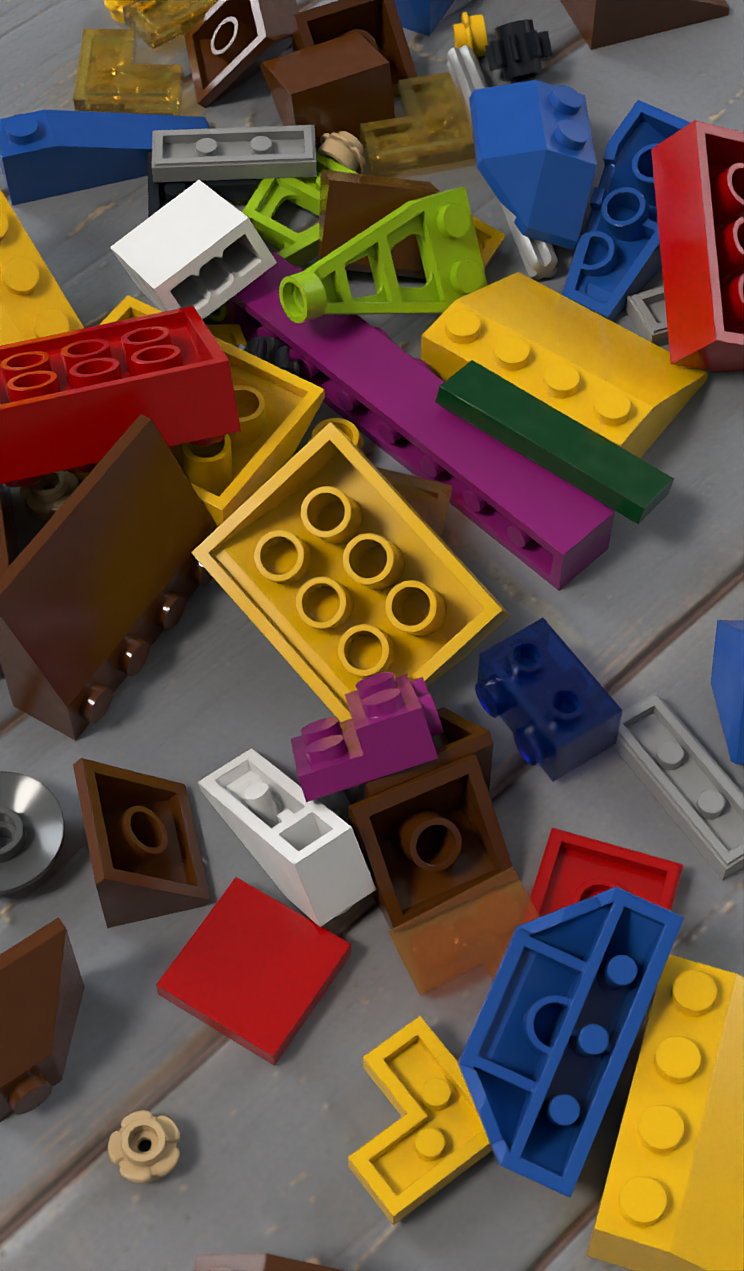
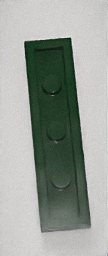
(554, 441)

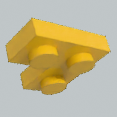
(437, 1125)

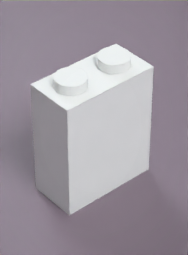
(194, 252)

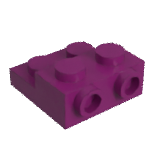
(386, 735)

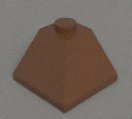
(234, 41)
(37, 1016)

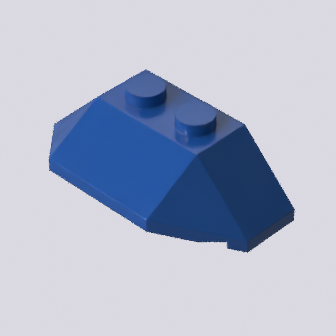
(536, 155)
(563, 1029)

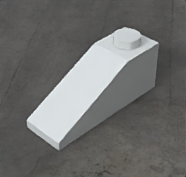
(295, 841)

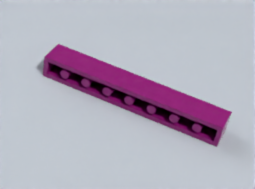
(394, 405)

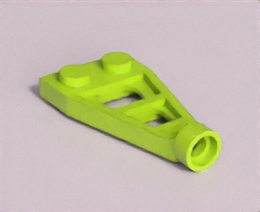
(271, 192)
(447, 253)

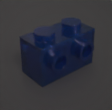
(547, 700)

